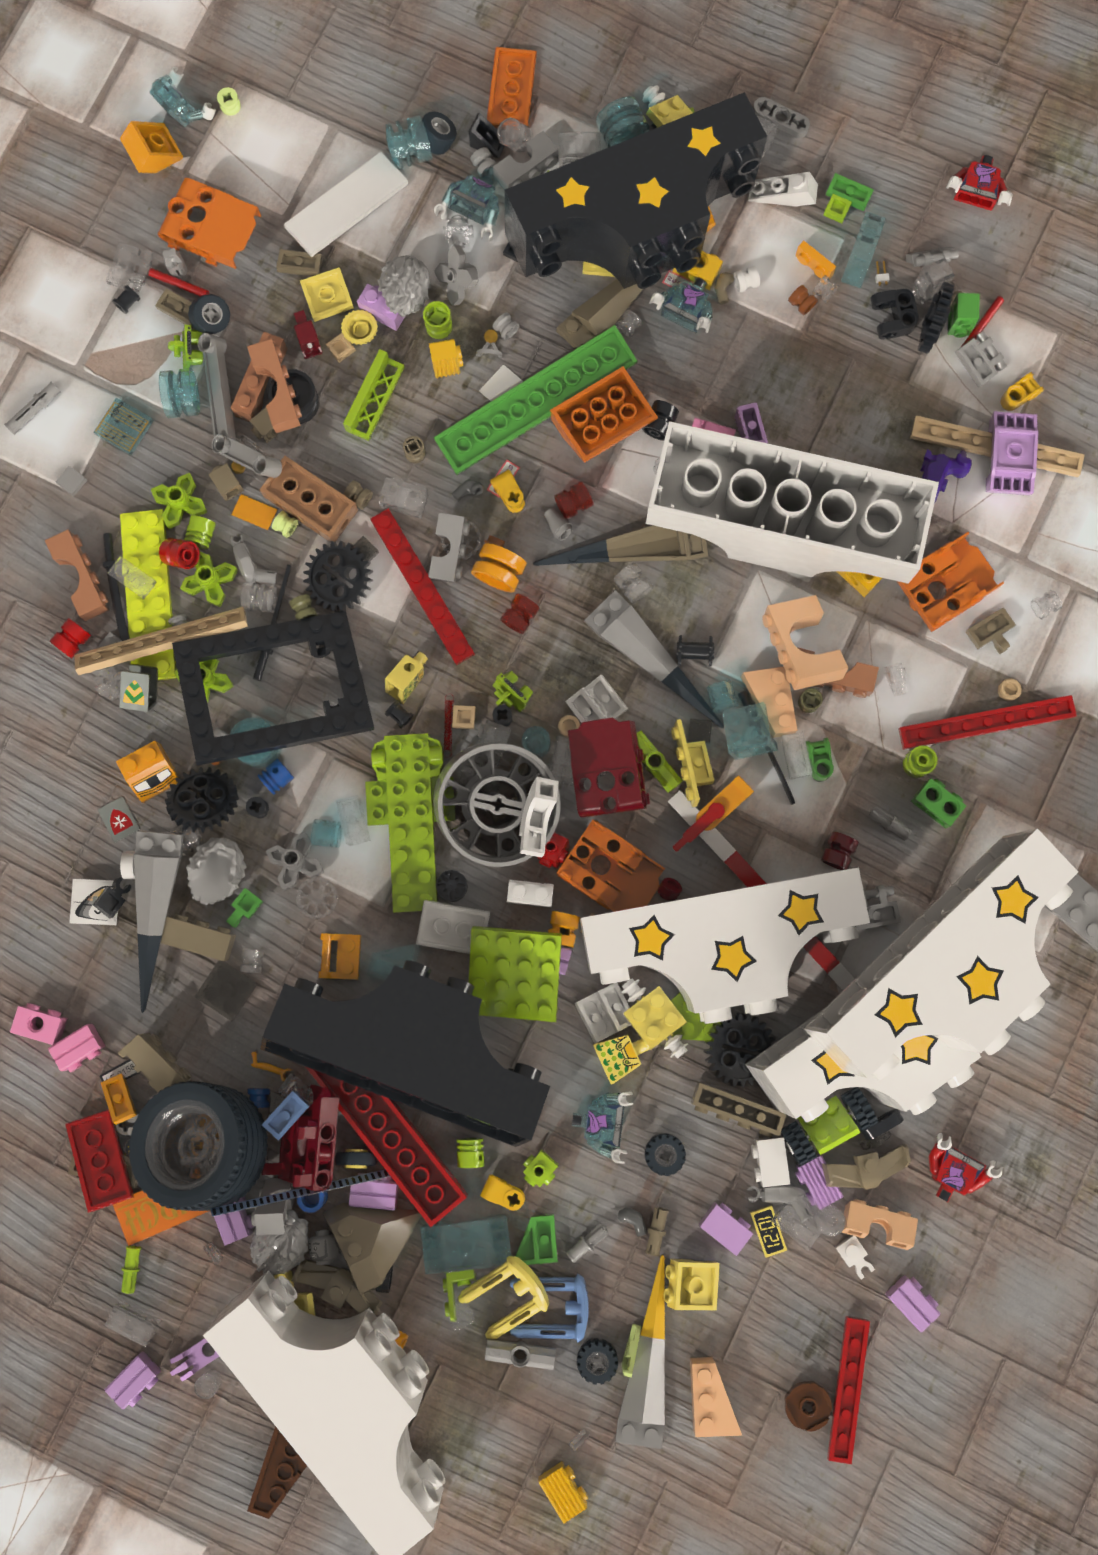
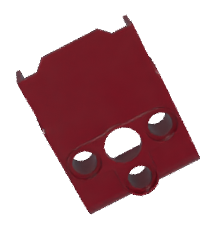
(607, 747)
(309, 1145)

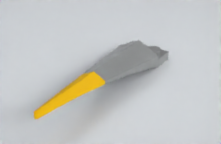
(643, 1404)

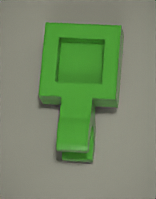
(245, 905)

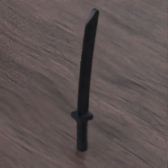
(114, 589)
(265, 653)
(746, 702)

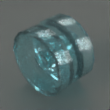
(621, 121)
(179, 393)

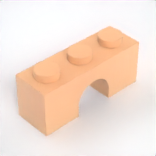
(898, 1226)

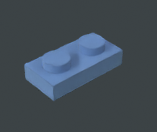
(286, 1114)

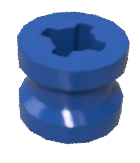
(259, 1097)

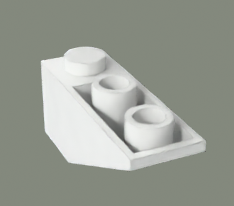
(786, 190)

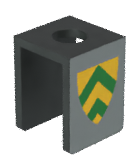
(138, 688)

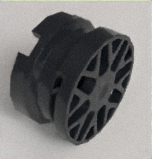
(451, 885)

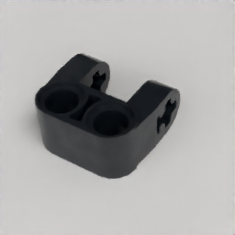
(900, 311)

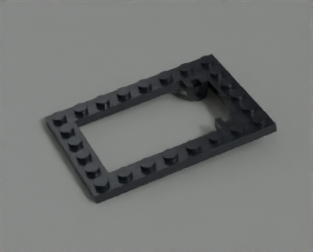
(344, 719)

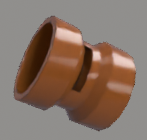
(803, 300)

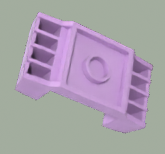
(1013, 453)

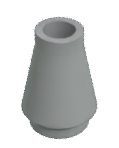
(559, 525)

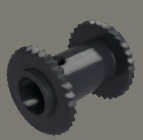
(695, 650)

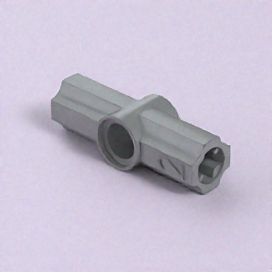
(536, 1357)

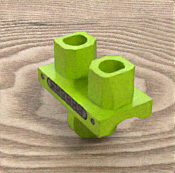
(189, 338)
(509, 694)

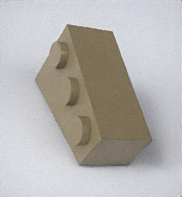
(154, 1061)

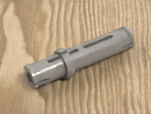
(32, 408)

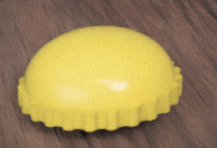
(359, 327)

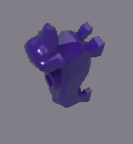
(940, 466)

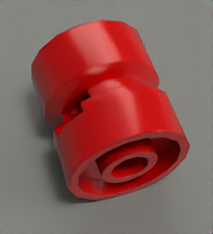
(179, 553)
(70, 638)

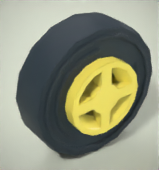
(355, 1159)

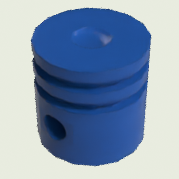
(275, 776)
(312, 1202)

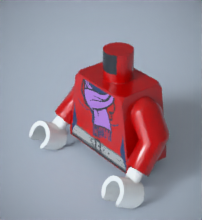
(980, 185)
(958, 1170)

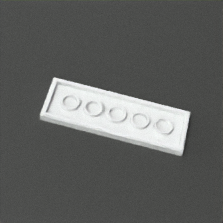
(346, 204)

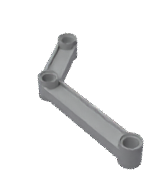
(222, 416)

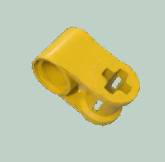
(1023, 391)
(507, 489)
(498, 1192)

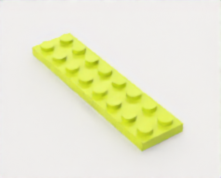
(141, 539)

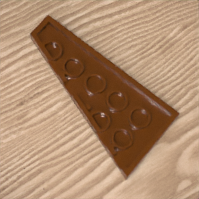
(277, 1476)

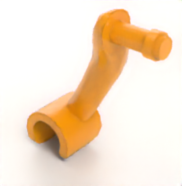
(266, 1066)

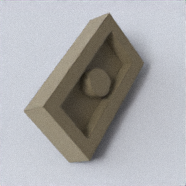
(298, 263)
(174, 306)

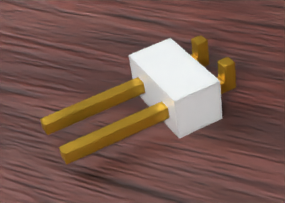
(881, 278)

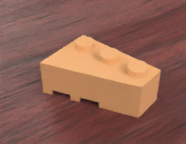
(774, 690)
(710, 1401)

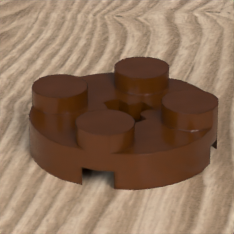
(820, 1411)

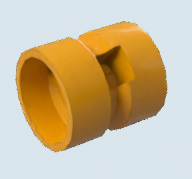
(564, 921)

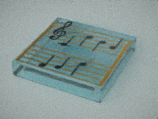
(123, 426)

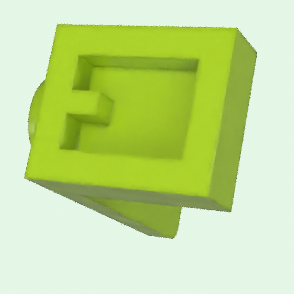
(462, 1278)

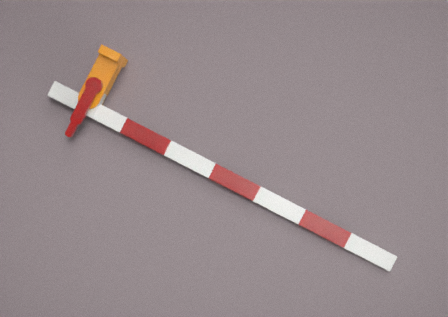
(704, 823)

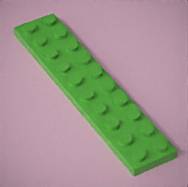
(532, 400)

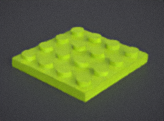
(515, 972)

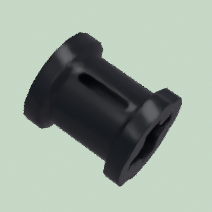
(126, 299)
(502, 709)
(399, 714)
(250, 805)

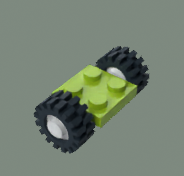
(831, 1127)

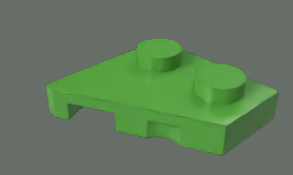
(539, 1241)

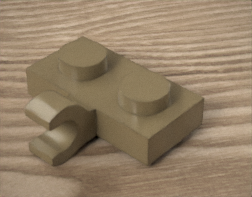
(991, 630)

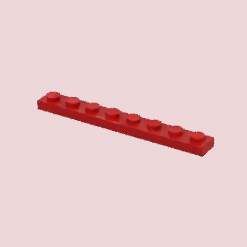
(422, 587)
(987, 722)

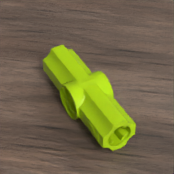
(664, 772)

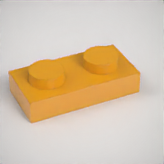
(817, 262)
(118, 1099)

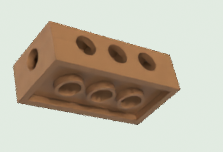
(310, 514)

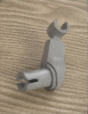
(247, 567)
(785, 1194)

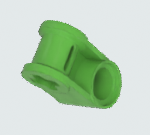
(820, 754)

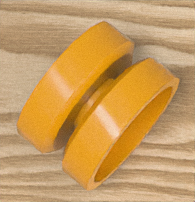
(499, 567)

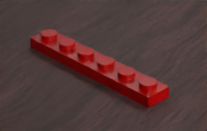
(848, 1390)

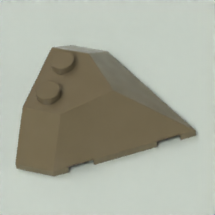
(370, 1240)

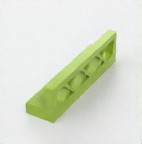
(366, 391)

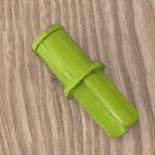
(130, 1269)

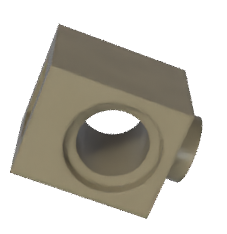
(262, 426)
(225, 481)

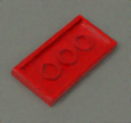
(99, 1161)

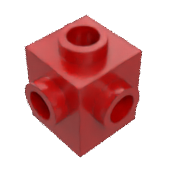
(555, 851)

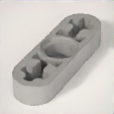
(790, 114)

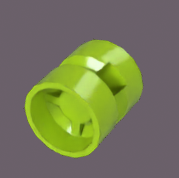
(437, 320)
(920, 761)

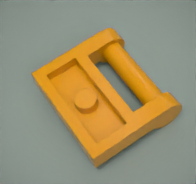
(347, 956)

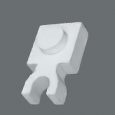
(854, 1254)

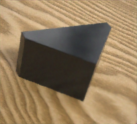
(484, 134)

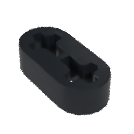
(885, 1123)

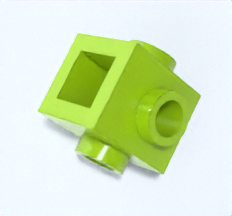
(540, 1160)

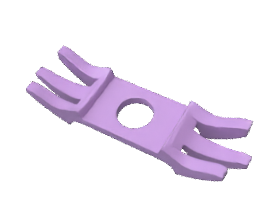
(195, 1357)

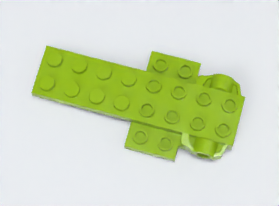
(404, 800)

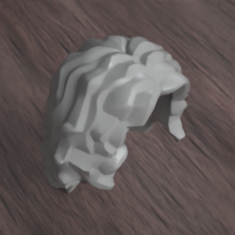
(404, 284)
(215, 870)
(281, 1251)

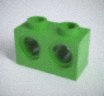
(963, 314)
(935, 807)

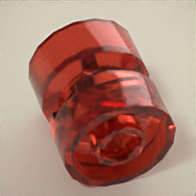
(573, 500)
(521, 611)

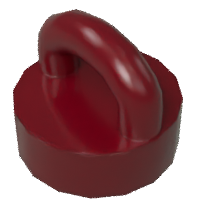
(669, 889)

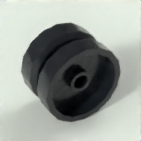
(305, 393)

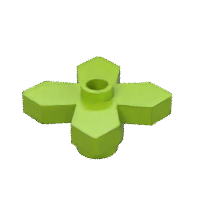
(178, 500)
(208, 579)
(212, 680)

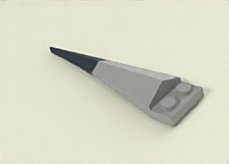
(627, 632)
(156, 870)

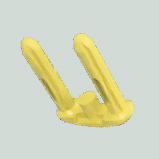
(528, 1282)

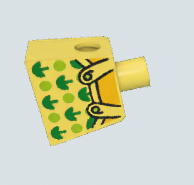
(405, 676)
(619, 1056)

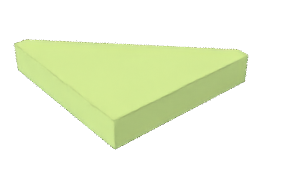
(631, 1350)

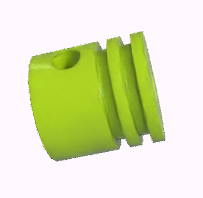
(200, 531)
(470, 1153)

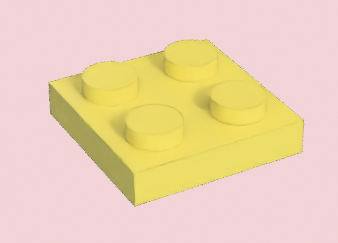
(326, 294)

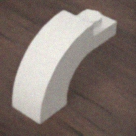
(536, 816)

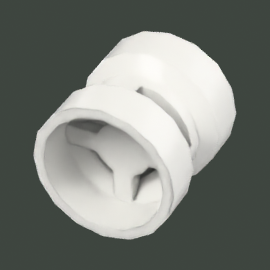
(746, 278)

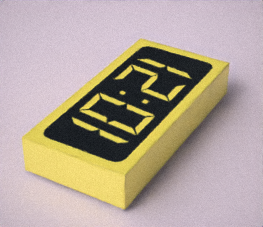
(768, 1233)

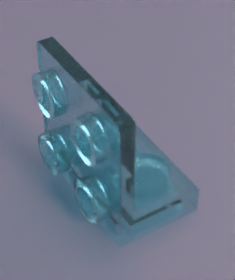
(748, 731)

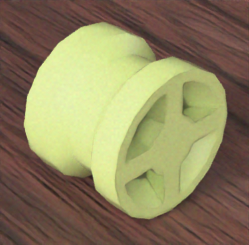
(228, 107)
(285, 524)

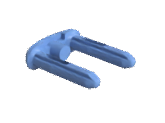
(578, 1308)

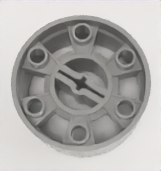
(466, 797)

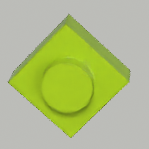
(837, 208)

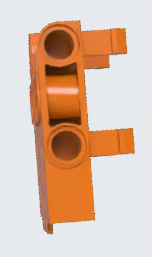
(219, 234)
(963, 574)
(631, 874)

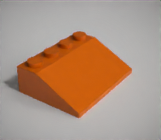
(602, 414)

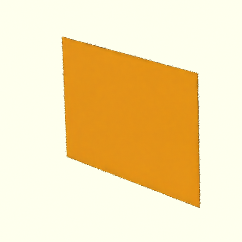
(254, 512)

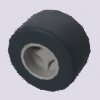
(440, 132)
(217, 314)

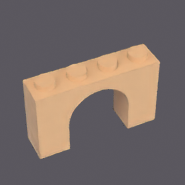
(801, 668)

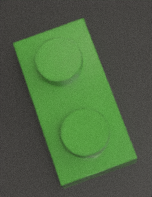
(850, 190)

